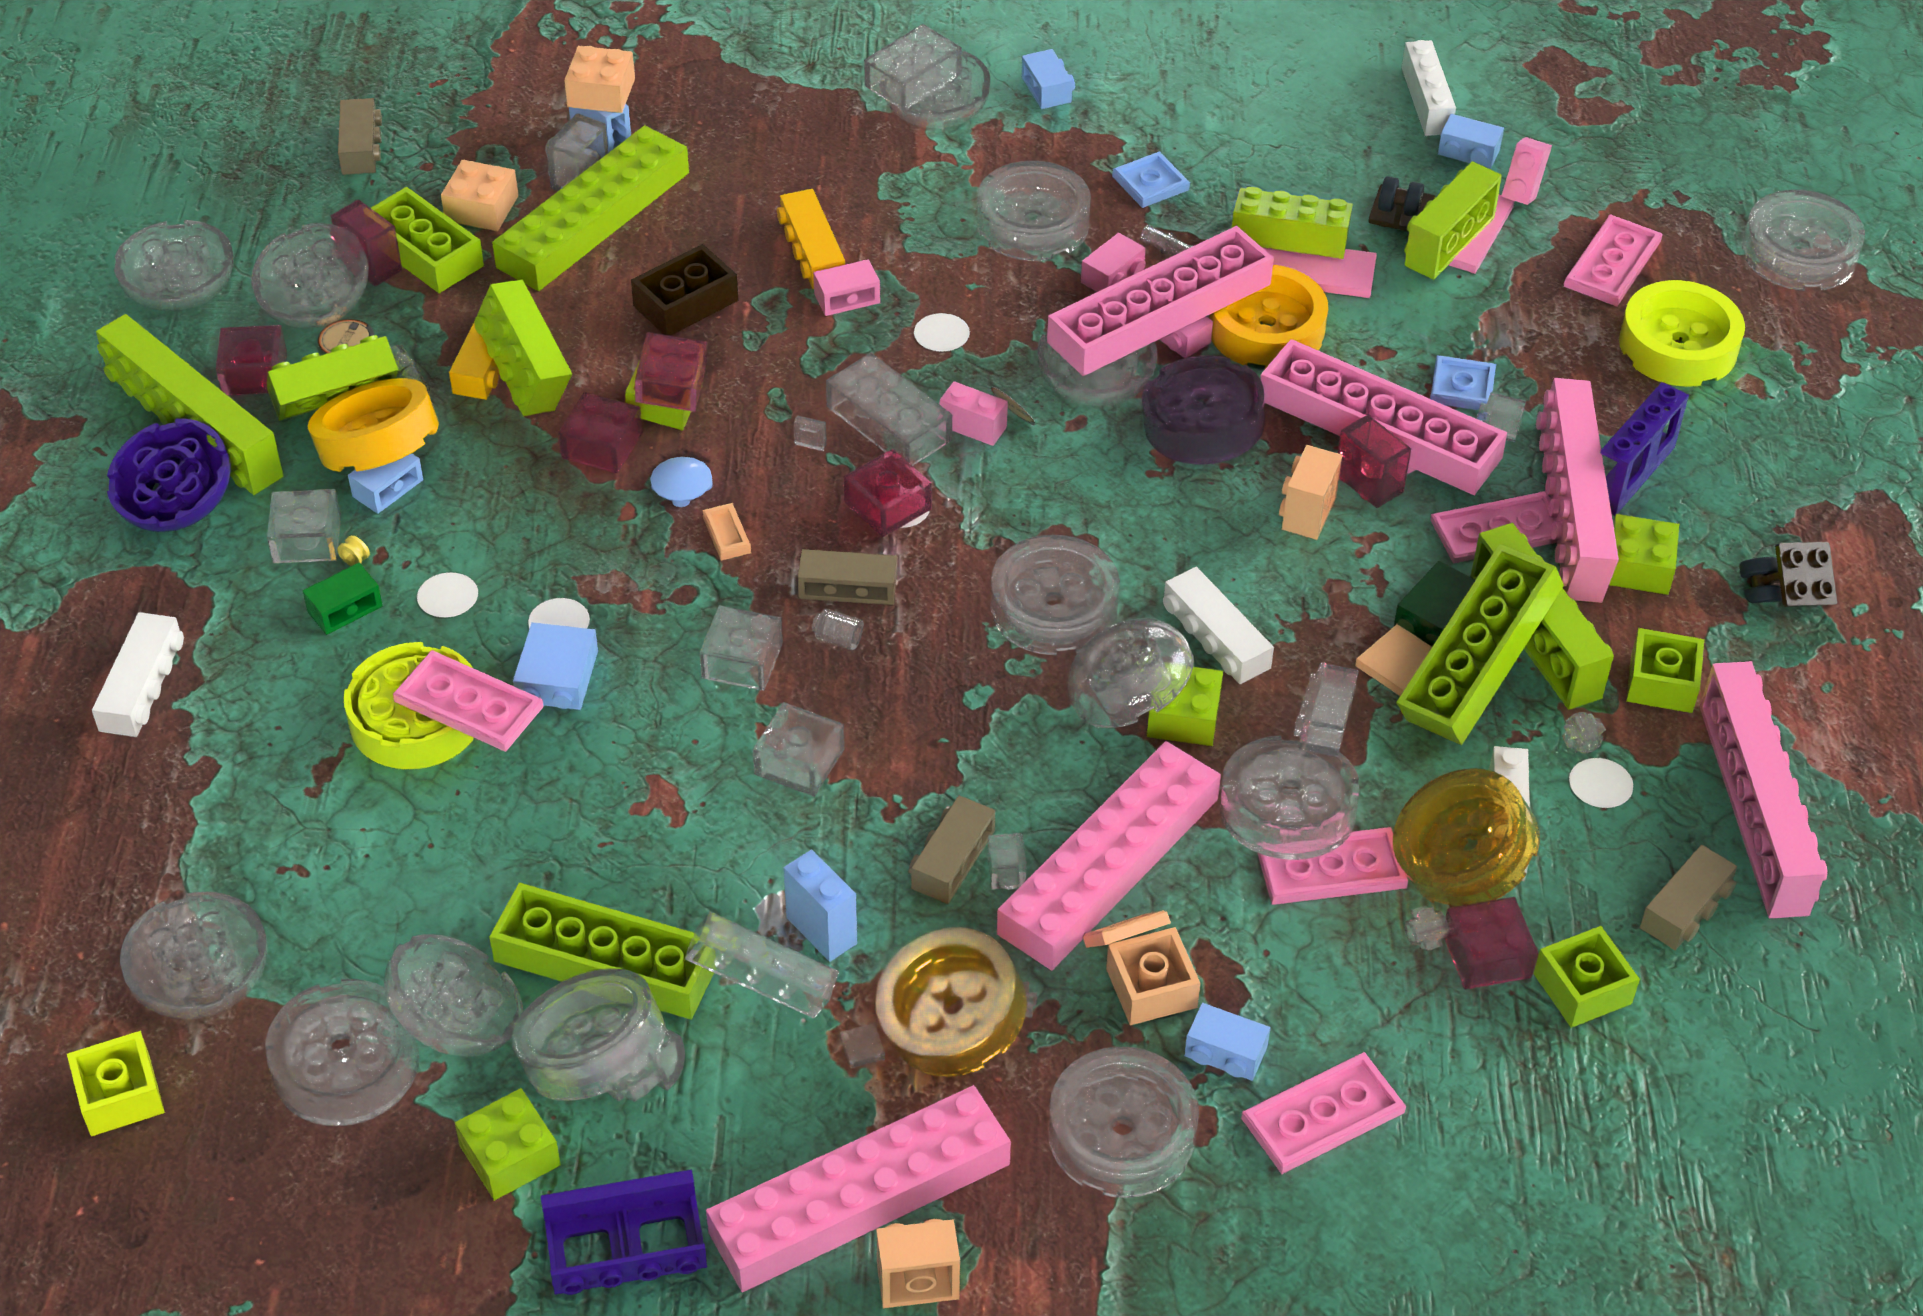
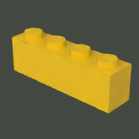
(809, 233)
(473, 370)

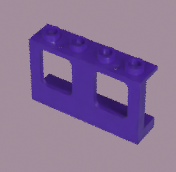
(1642, 443)
(620, 1213)

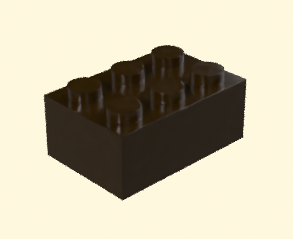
(684, 290)

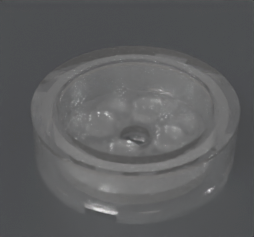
(1029, 189)
(1801, 219)
(1048, 570)
(1288, 821)
(588, 1034)
(347, 1082)
(1138, 1092)

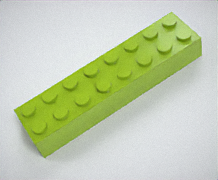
(590, 208)
(178, 391)

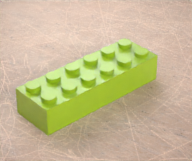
(1564, 643)
(1480, 644)
(572, 937)

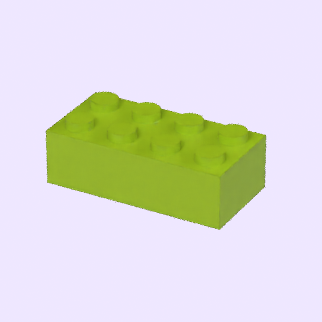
(1452, 220)
(1293, 221)
(430, 241)
(522, 347)
(320, 378)

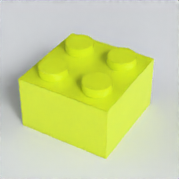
(115, 1083)

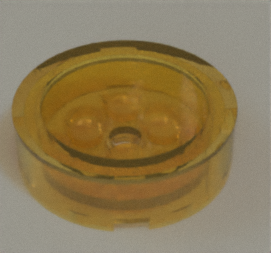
(1436, 828)
(931, 977)

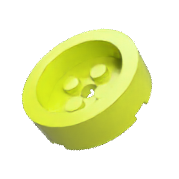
(1684, 309)
(388, 730)

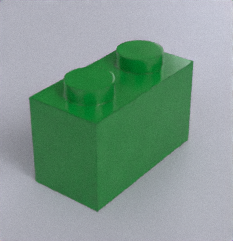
(342, 598)

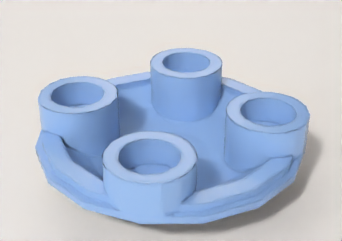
(681, 480)

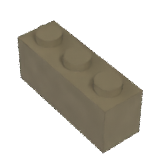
(359, 136)
(847, 577)
(952, 849)
(1689, 898)

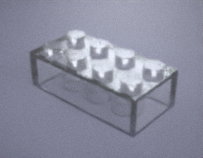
(888, 409)

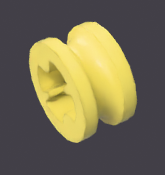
(353, 550)

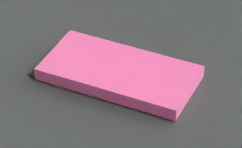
(1475, 252)
(1613, 260)
(1334, 275)
(1461, 527)
(468, 700)
(1356, 867)
(1323, 1112)

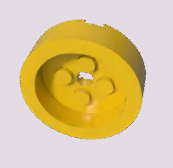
(1290, 304)
(373, 424)

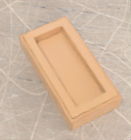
(726, 531)

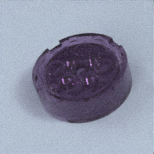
(1199, 432)

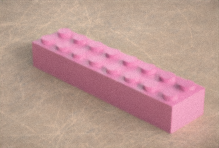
(1159, 300)
(1338, 394)
(1577, 490)
(1762, 790)
(1107, 855)
(857, 1188)

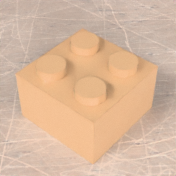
(599, 79)
(480, 195)
(1310, 491)
(1152, 976)
(918, 1263)

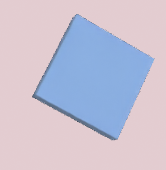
(1150, 179)
(1462, 382)

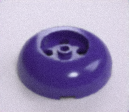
(184, 464)

